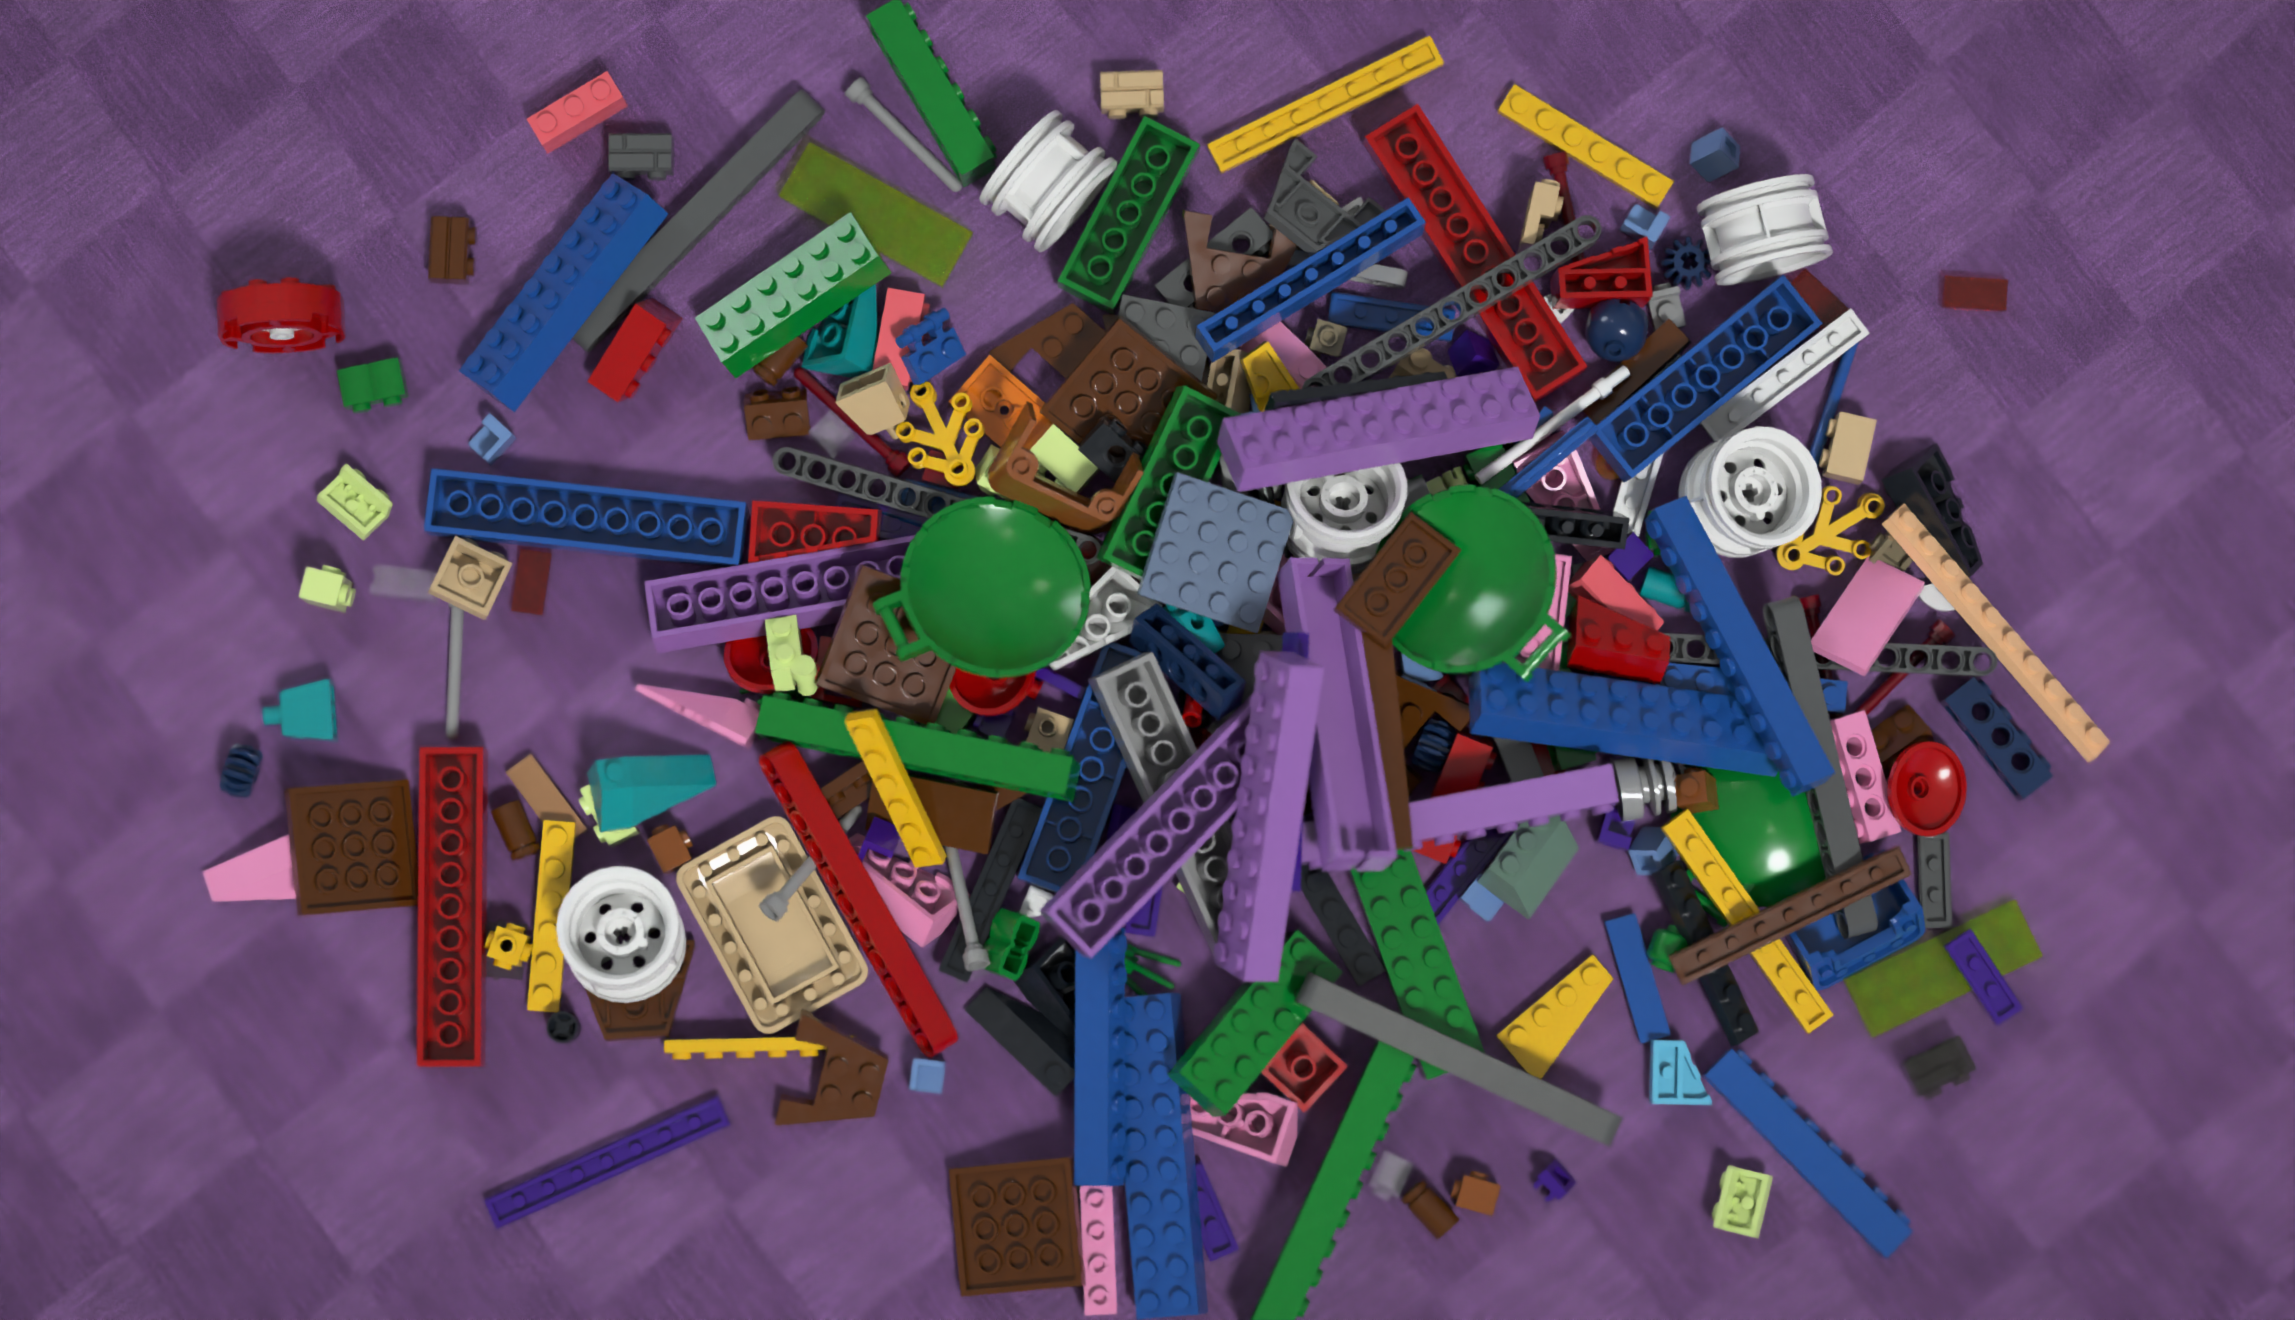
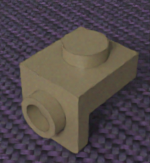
(1326, 338)
(1889, 551)

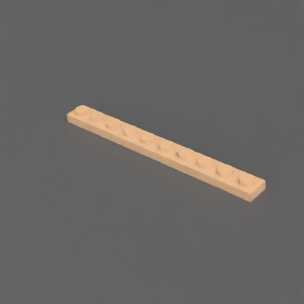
(1996, 633)

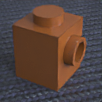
(1696, 791)
(670, 847)
(1475, 1193)

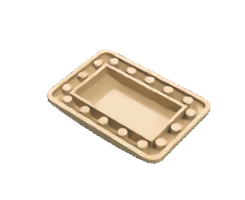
(771, 963)

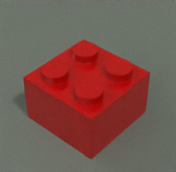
(1304, 1068)

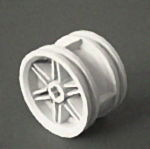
(1048, 180)
(1764, 229)
(1342, 516)
(1737, 522)
(581, 914)

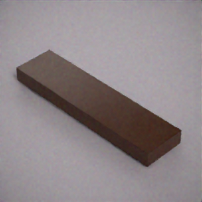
(1656, 354)

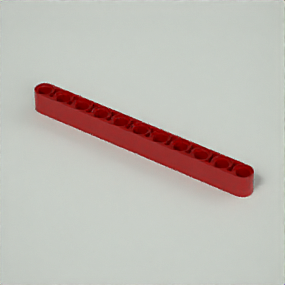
(858, 899)

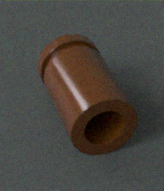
(779, 362)
(515, 830)
(1429, 1209)

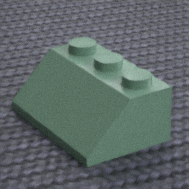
(1530, 864)

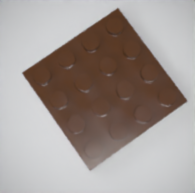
(1125, 381)
(865, 661)
(352, 847)
(1017, 1227)

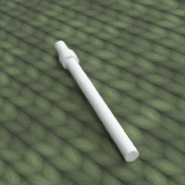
(1600, 389)

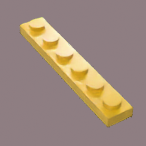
(1585, 146)
(895, 788)
(553, 886)
(743, 1047)

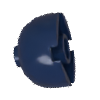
(1616, 330)

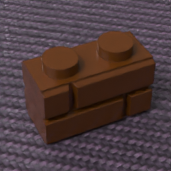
(451, 250)

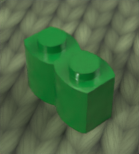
(373, 384)
(1009, 943)

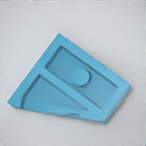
(1674, 1075)

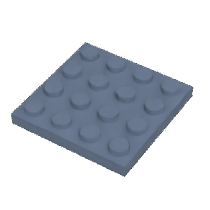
(1216, 553)

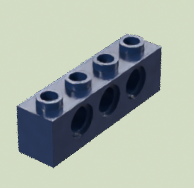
(1188, 661)
(1979, 733)

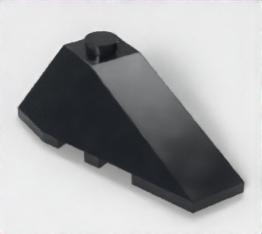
(1926, 490)
(1050, 983)
(1027, 1037)

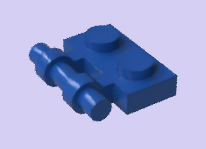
(934, 354)

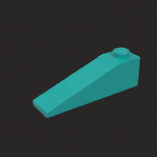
(845, 339)
(644, 786)

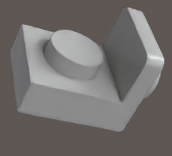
(1666, 305)

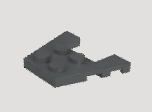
(1305, 212)

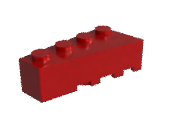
(800, 529)
(1460, 774)

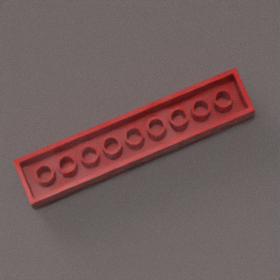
(1470, 246)
(452, 907)

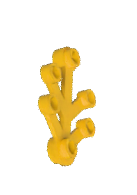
(944, 437)
(1825, 534)

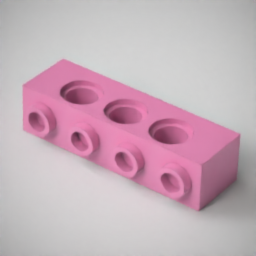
(1871, 786)
(1098, 1250)

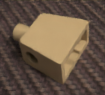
(875, 401)

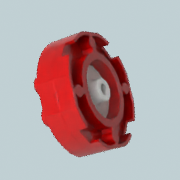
(281, 316)

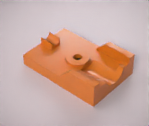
(995, 387)

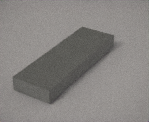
(1934, 879)

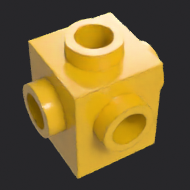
(521, 946)

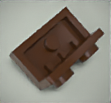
(777, 413)
(1897, 734)

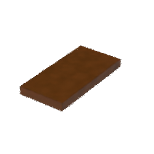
(1397, 580)
(958, 812)

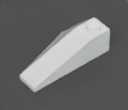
(1110, 615)

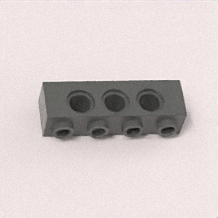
(1246, 227)

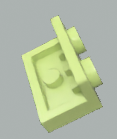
(356, 502)
(1742, 1201)

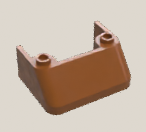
(1016, 478)

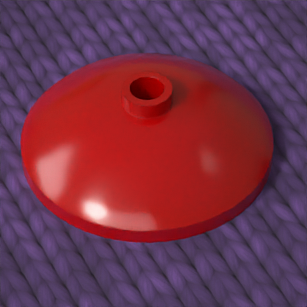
(749, 661)
(989, 694)
(1927, 788)

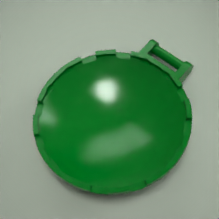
(990, 589)
(1493, 590)
(1761, 837)

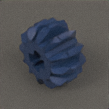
(1675, 263)
(1433, 745)
(241, 770)

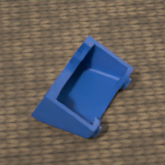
(1831, 958)

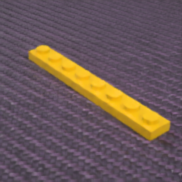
(1325, 104)
(1736, 905)

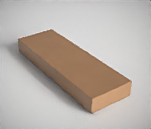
(542, 793)

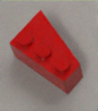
(1615, 274)
(634, 349)
(1615, 644)

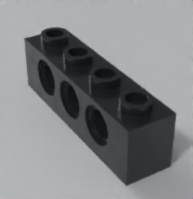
(1102, 437)
(1582, 525)

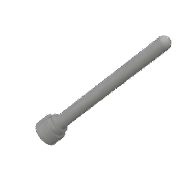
(860, 93)
(454, 672)
(776, 904)
(975, 955)

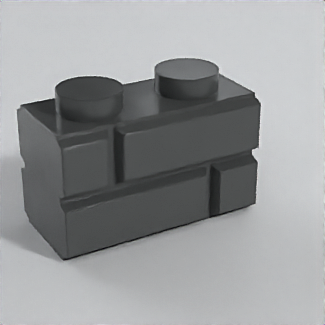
(641, 155)

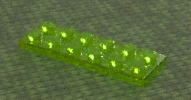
(894, 222)
(1928, 977)

